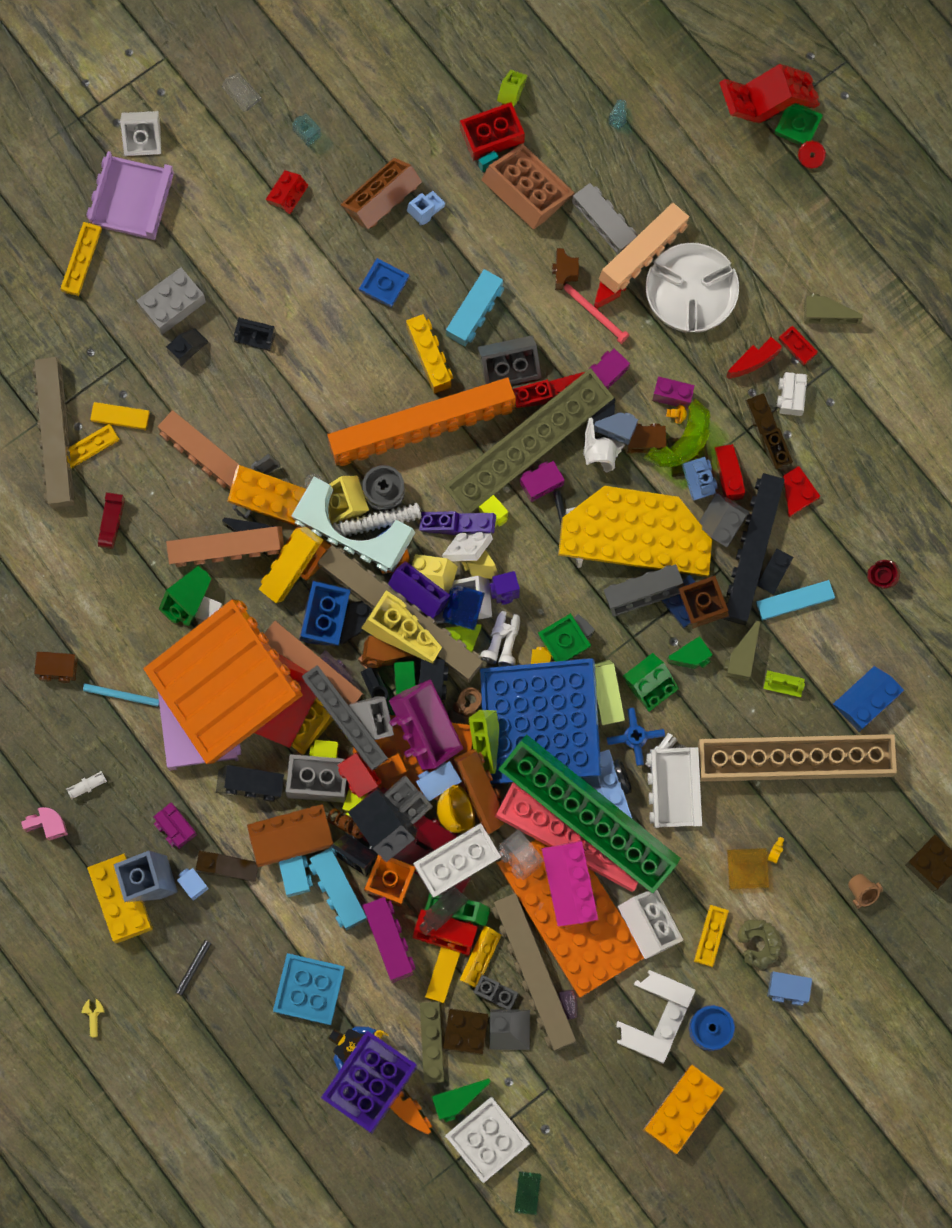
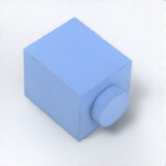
(192, 883)

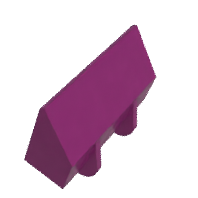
(425, 725)

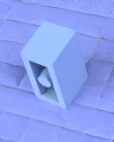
(438, 780)

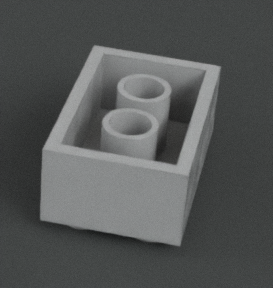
(171, 301)

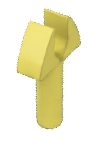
(93, 1016)

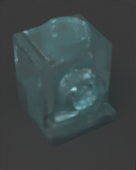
(305, 122)

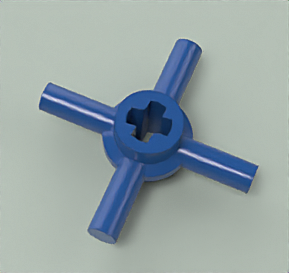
(640, 731)

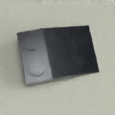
(383, 824)
(355, 853)

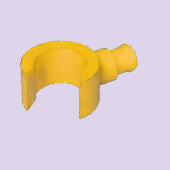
(776, 850)

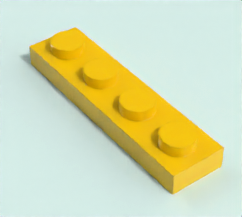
(81, 259)

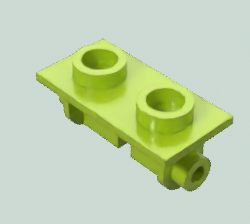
(784, 683)

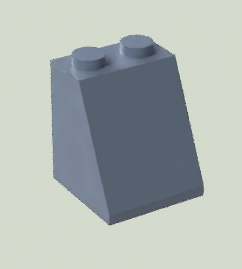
(145, 877)

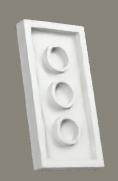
(457, 860)

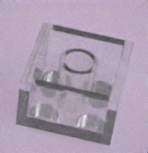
(520, 855)

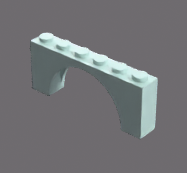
(383, 550)

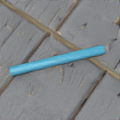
(121, 695)

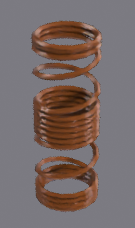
(350, 824)

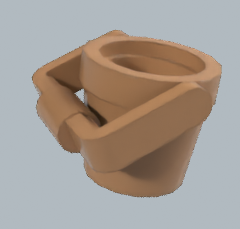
(864, 891)

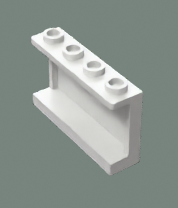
(675, 787)

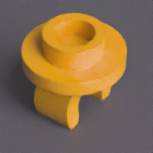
(679, 414)

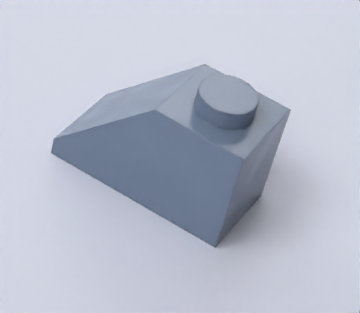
(617, 427)

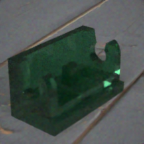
(527, 1193)

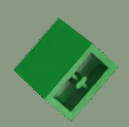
(650, 682)

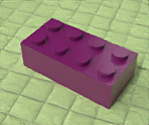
(387, 938)

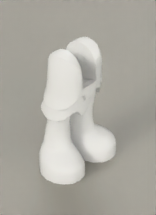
(499, 632)

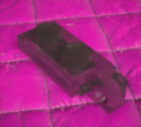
(443, 910)

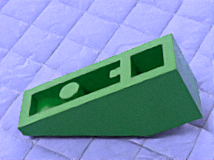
(471, 912)
(454, 1101)

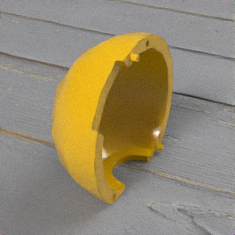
(456, 810)

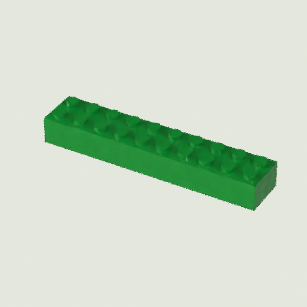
(589, 814)

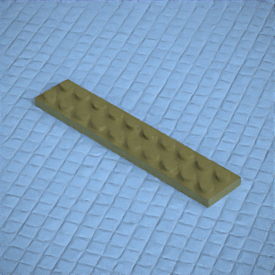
(528, 442)

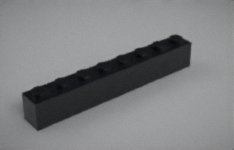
(754, 548)

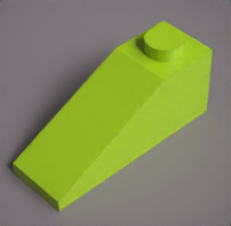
(485, 736)

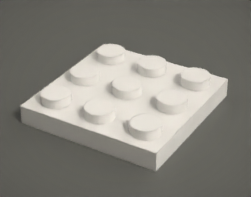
(487, 1139)

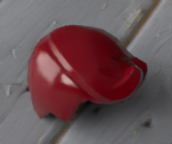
(884, 574)

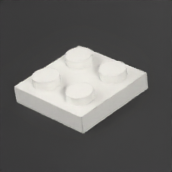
(468, 546)

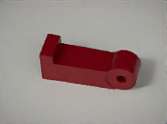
(110, 520)

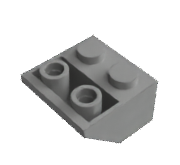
(374, 716)

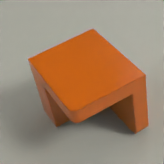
(393, 766)

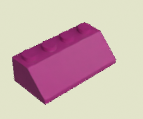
(569, 883)

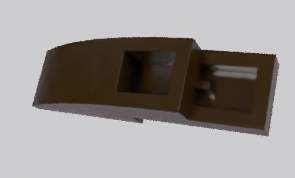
(768, 432)

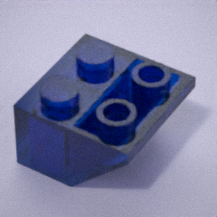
(463, 607)

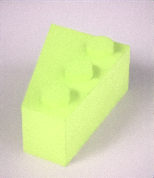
(608, 695)

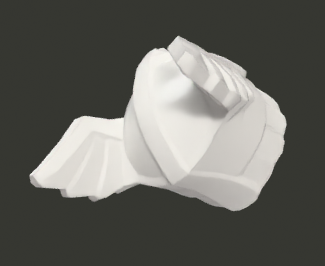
(600, 449)

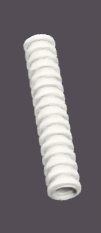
(378, 520)

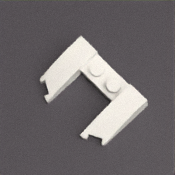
(678, 1000)

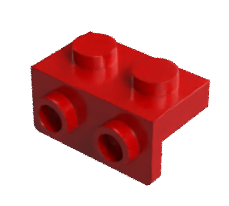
(287, 191)

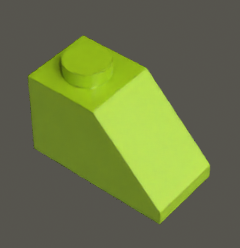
(511, 87)

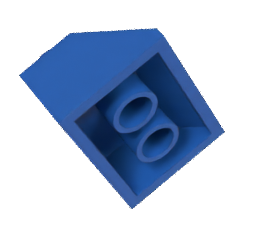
(324, 614)
(868, 698)

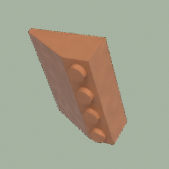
(527, 186)

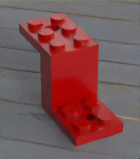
(769, 93)

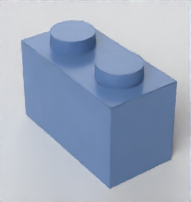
(790, 988)

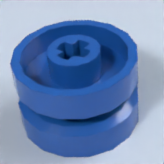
(700, 1031)

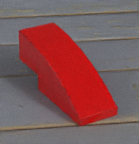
(755, 358)

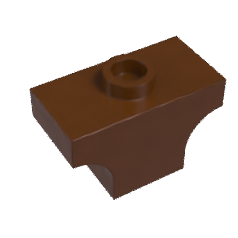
(565, 269)

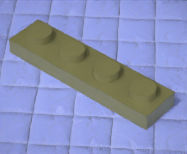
(431, 1042)

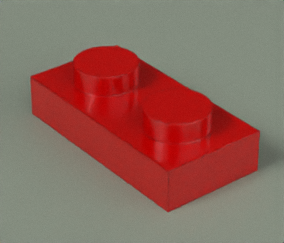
(797, 345)

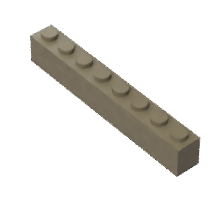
(53, 432)
(534, 972)

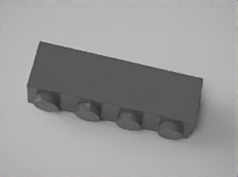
(643, 590)

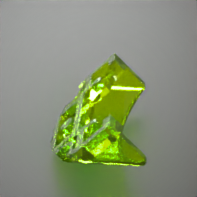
(690, 442)

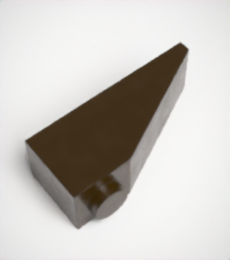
(226, 866)

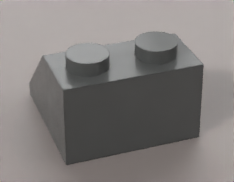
(723, 519)

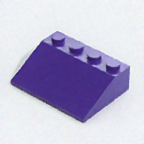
(369, 1082)

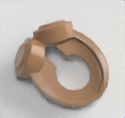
(459, 706)

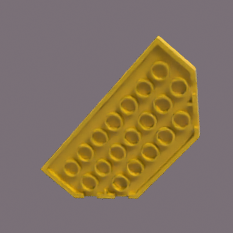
(636, 532)

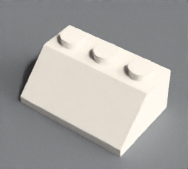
(650, 923)

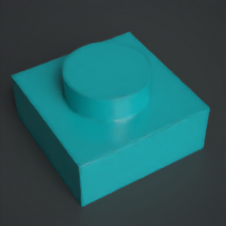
(485, 161)

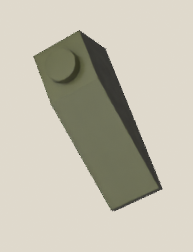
(827, 311)
(741, 659)

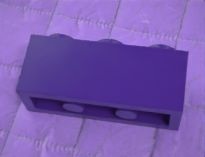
(419, 590)

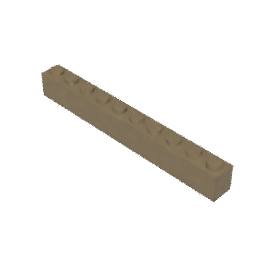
(370, 590)

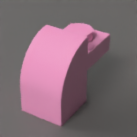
(51, 822)

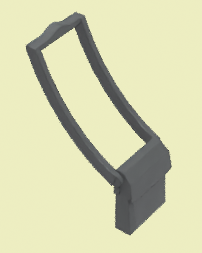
(265, 466)

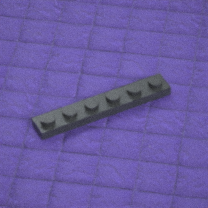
(344, 718)

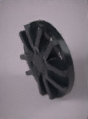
(622, 776)

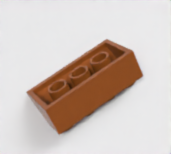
(381, 193)
(479, 788)
(290, 835)

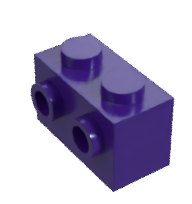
(504, 588)

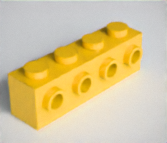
(428, 353)
(290, 564)

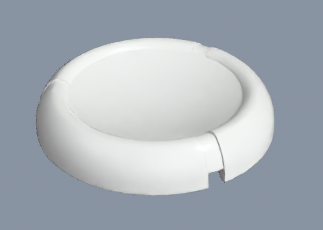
(692, 287)

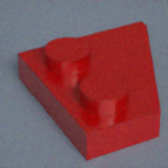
(798, 491)

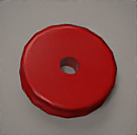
(804, 154)

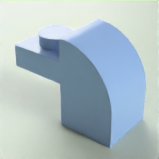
(424, 207)

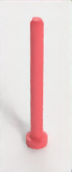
(622, 336)

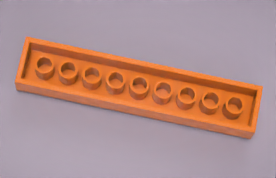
(421, 422)

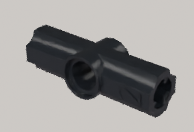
(374, 683)

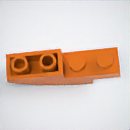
(409, 1112)

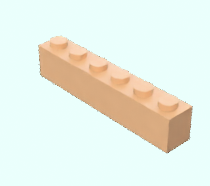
(644, 248)

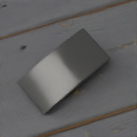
(496, 993)

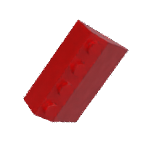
(287, 724)

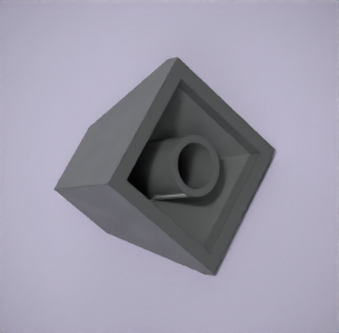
(509, 1029)

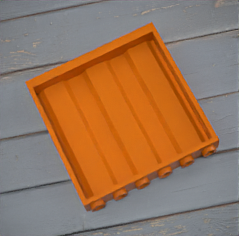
(223, 681)

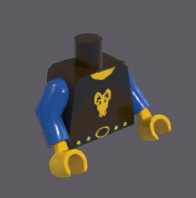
(347, 1042)

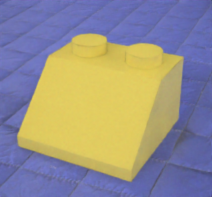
(346, 499)
(437, 569)

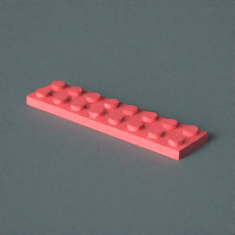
(535, 820)

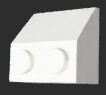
(141, 133)

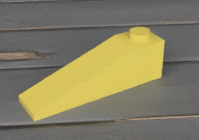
(397, 627)

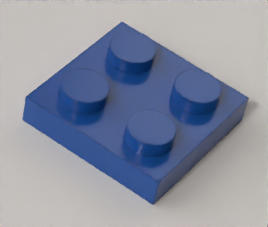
(384, 282)

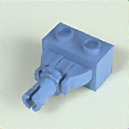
(699, 478)

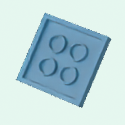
(309, 989)

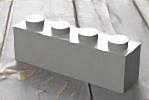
(603, 218)

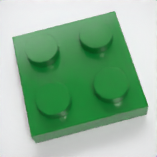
(798, 124)
(564, 639)

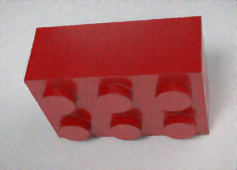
(492, 131)

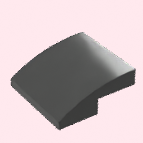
(408, 799)

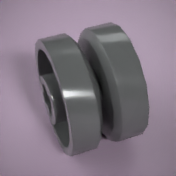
(383, 477)

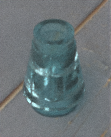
(618, 115)

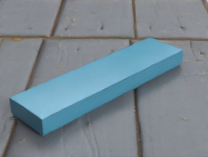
(795, 600)

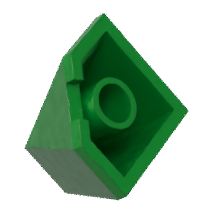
(185, 596)

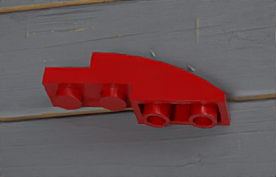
(542, 391)

